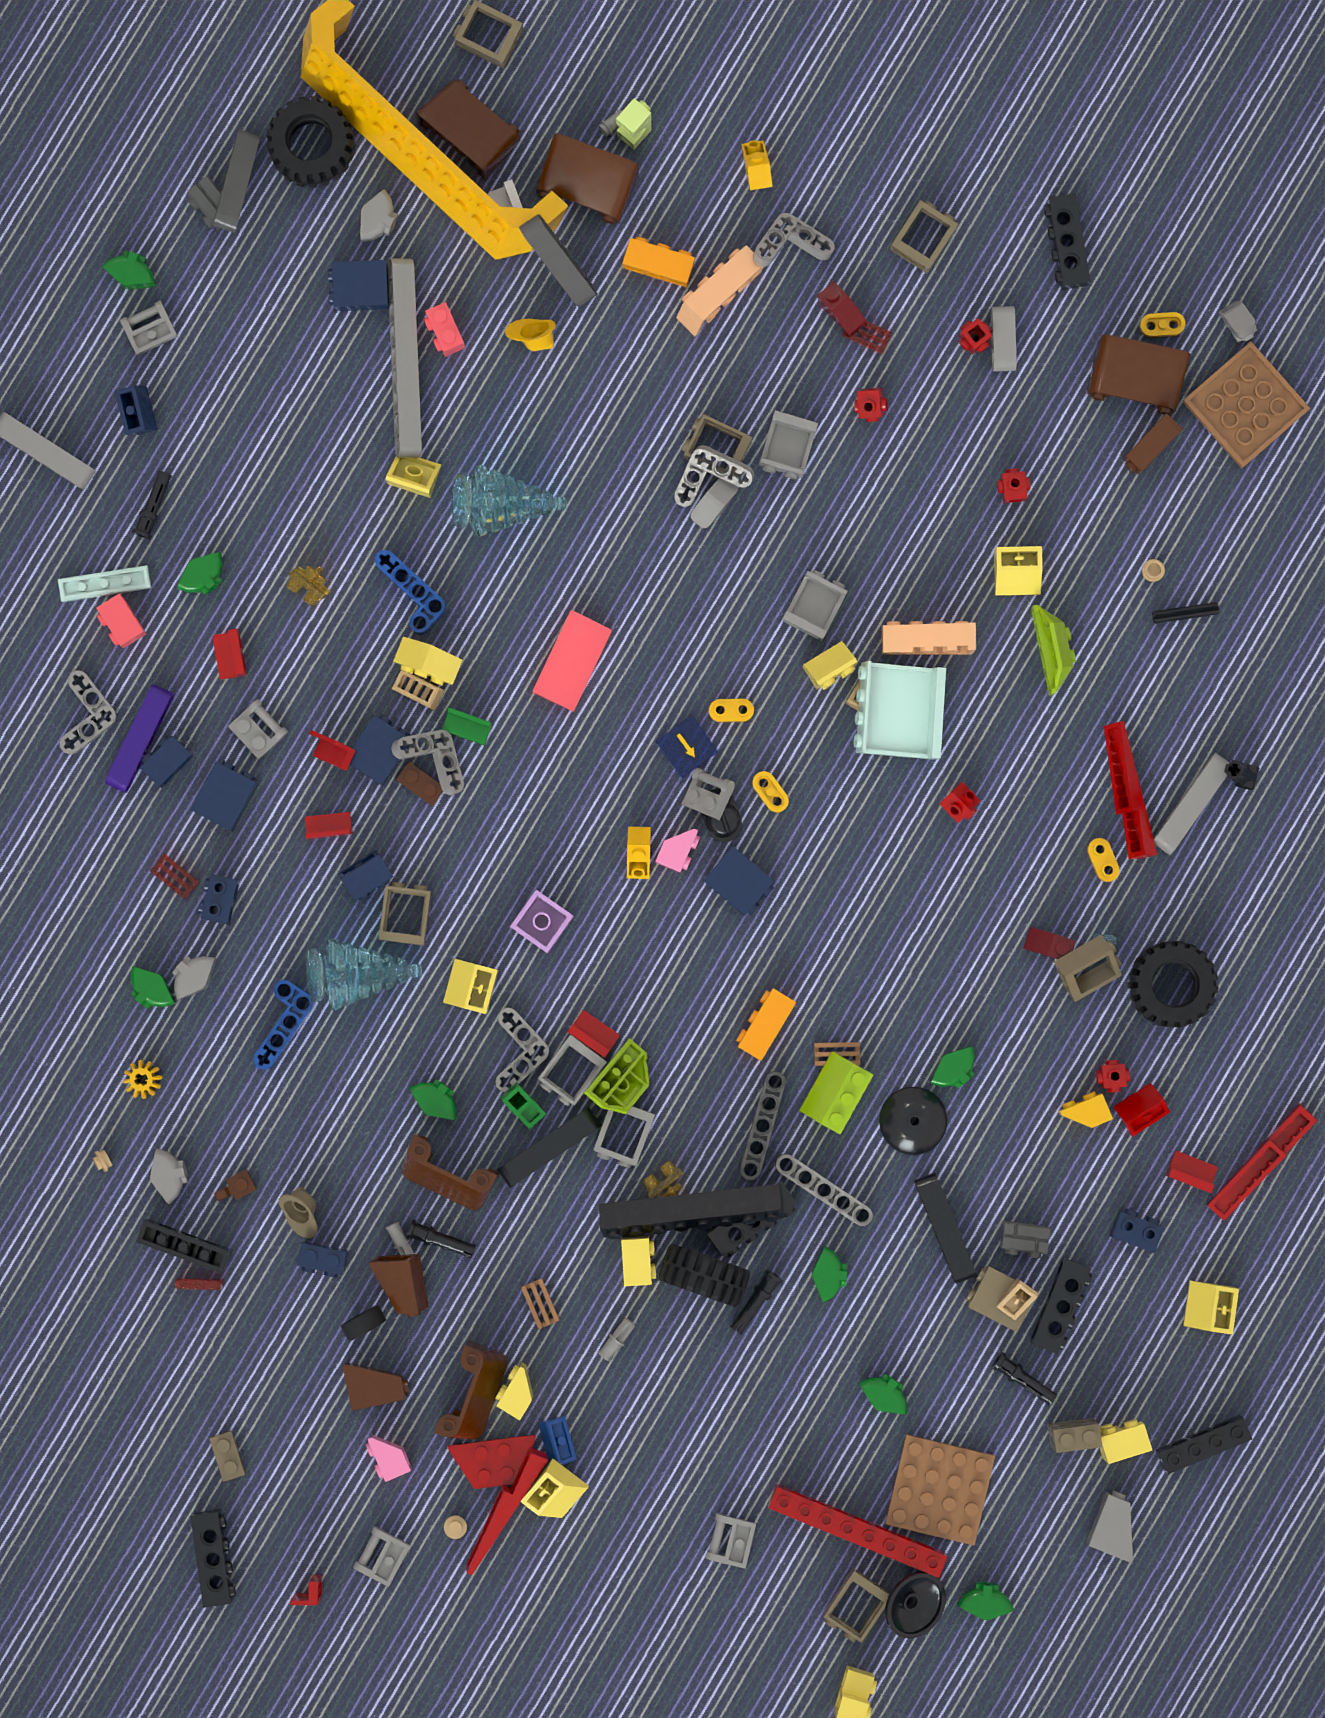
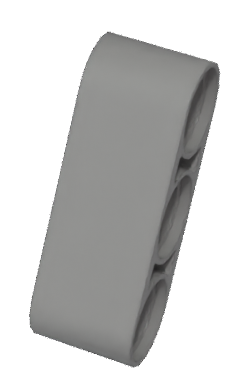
(1003, 338)

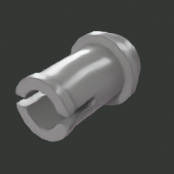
(609, 125)

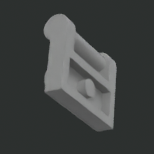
(152, 334)
(252, 735)
(704, 800)
(738, 1542)
(388, 1560)

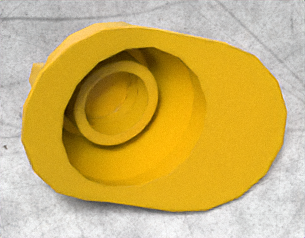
(533, 333)

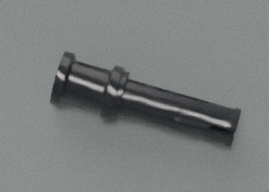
(149, 514)
(431, 1236)
(762, 1292)
(1015, 1373)

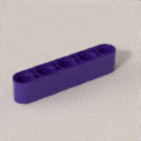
(139, 738)

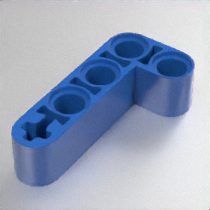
(408, 586)
(280, 1027)

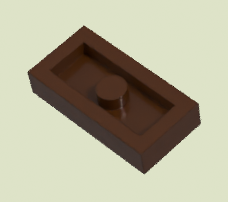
(420, 783)

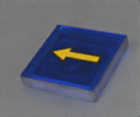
(687, 746)

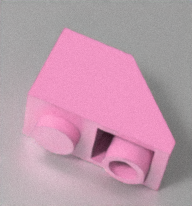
(676, 850)
(390, 1458)

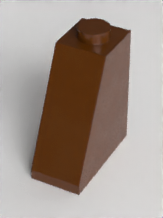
(1152, 444)
(402, 1282)
(373, 1386)

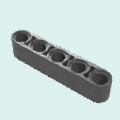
(236, 180)
(558, 260)
(763, 1137)

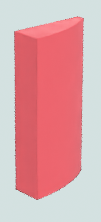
(572, 661)

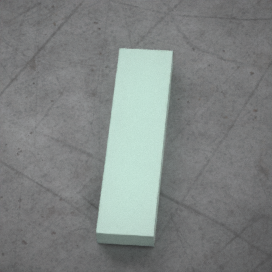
(104, 583)

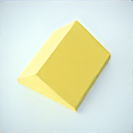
(413, 475)

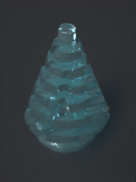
(497, 501)
(352, 973)

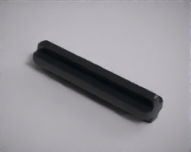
(1185, 612)

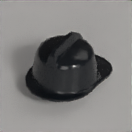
(729, 824)

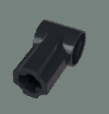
(1242, 774)

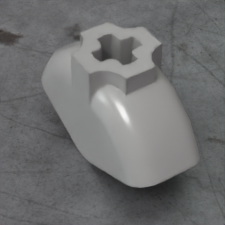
(377, 217)
(1239, 321)
(713, 503)
(193, 975)
(168, 1175)

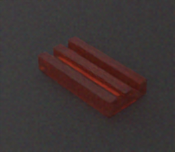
(886, 333)
(159, 864)
(199, 1284)

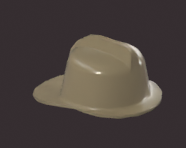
(299, 1212)

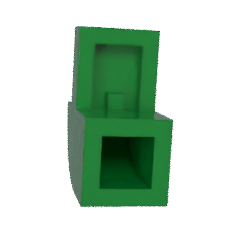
(523, 1105)

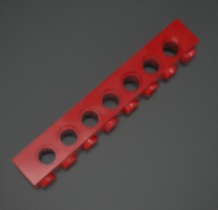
(857, 1530)

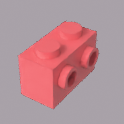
(446, 332)
(120, 620)

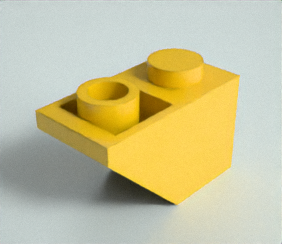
(757, 165)
(638, 852)
(1089, 1112)

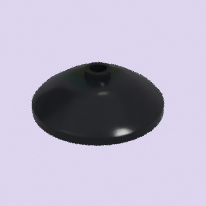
(896, 1117)
(915, 1605)

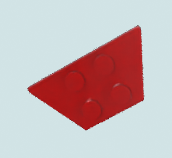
(493, 1460)

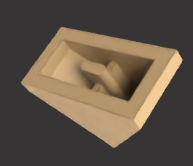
(1017, 1299)

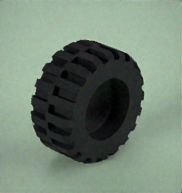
(305, 113)
(1203, 976)
(704, 1275)

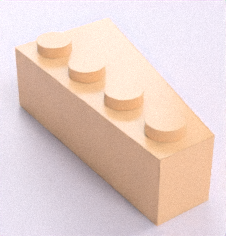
(718, 289)
(929, 639)

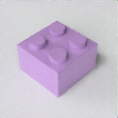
(542, 921)

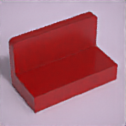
(229, 654)
(332, 751)
(328, 825)
(594, 1033)
(1142, 1109)
(1192, 1171)
(314, 1595)

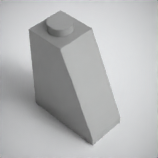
(1112, 1527)

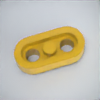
(1161, 324)
(731, 711)
(771, 791)
(1102, 860)

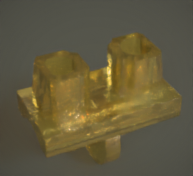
(310, 580)
(672, 1174)

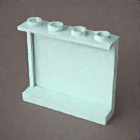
(900, 710)

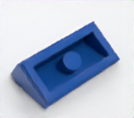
(557, 1440)

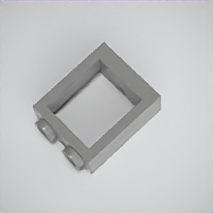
(548, 1085)
(624, 1160)

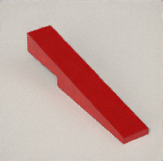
(1128, 793)
(1262, 1161)
(505, 1505)

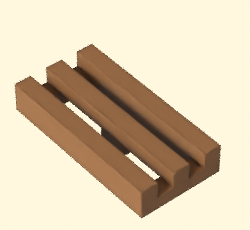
(817, 1054)
(532, 1285)

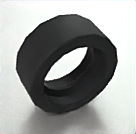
(363, 1323)

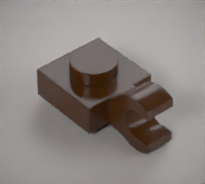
(239, 1186)

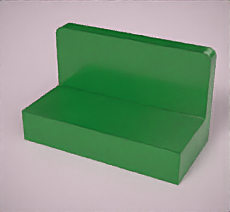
(467, 726)

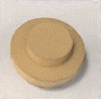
(1153, 570)
(102, 1160)
(455, 1527)

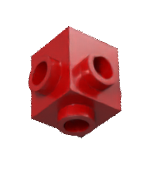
(978, 329)
(876, 398)
(1013, 494)
(960, 803)
(1103, 1075)

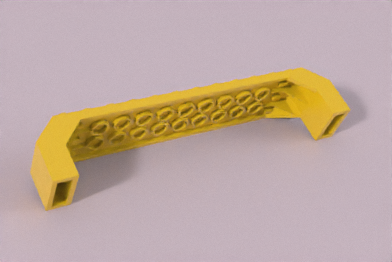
(407, 148)

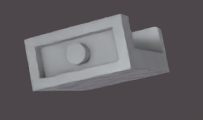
(788, 445)
(815, 605)

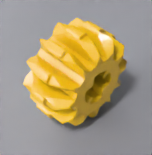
(142, 1070)

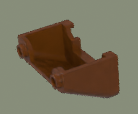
(469, 127)
(588, 177)
(1138, 372)
(469, 1194)
(488, 1372)

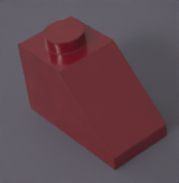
(841, 308)
(1048, 943)

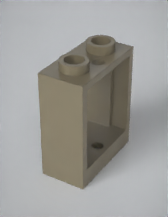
(505, 51)
(912, 255)
(698, 428)
(418, 890)
(1084, 957)
(870, 1586)

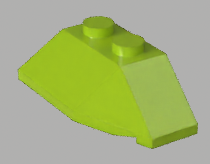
(1053, 647)
(621, 1079)

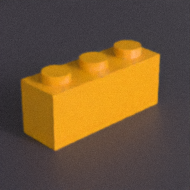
(658, 261)
(765, 1023)

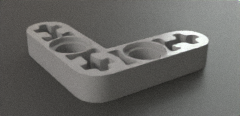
(791, 233)
(703, 467)
(95, 710)
(438, 751)
(528, 1046)

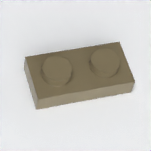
(227, 1456)

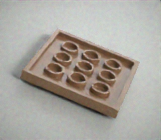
(1246, 404)
(940, 1489)

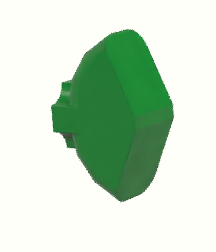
(130, 271)
(202, 574)
(150, 988)
(954, 1068)
(435, 1099)
(829, 1274)
(885, 1394)
(985, 1601)

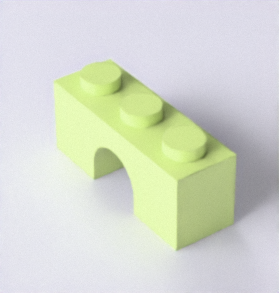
(634, 123)

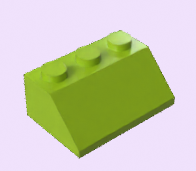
(836, 1092)

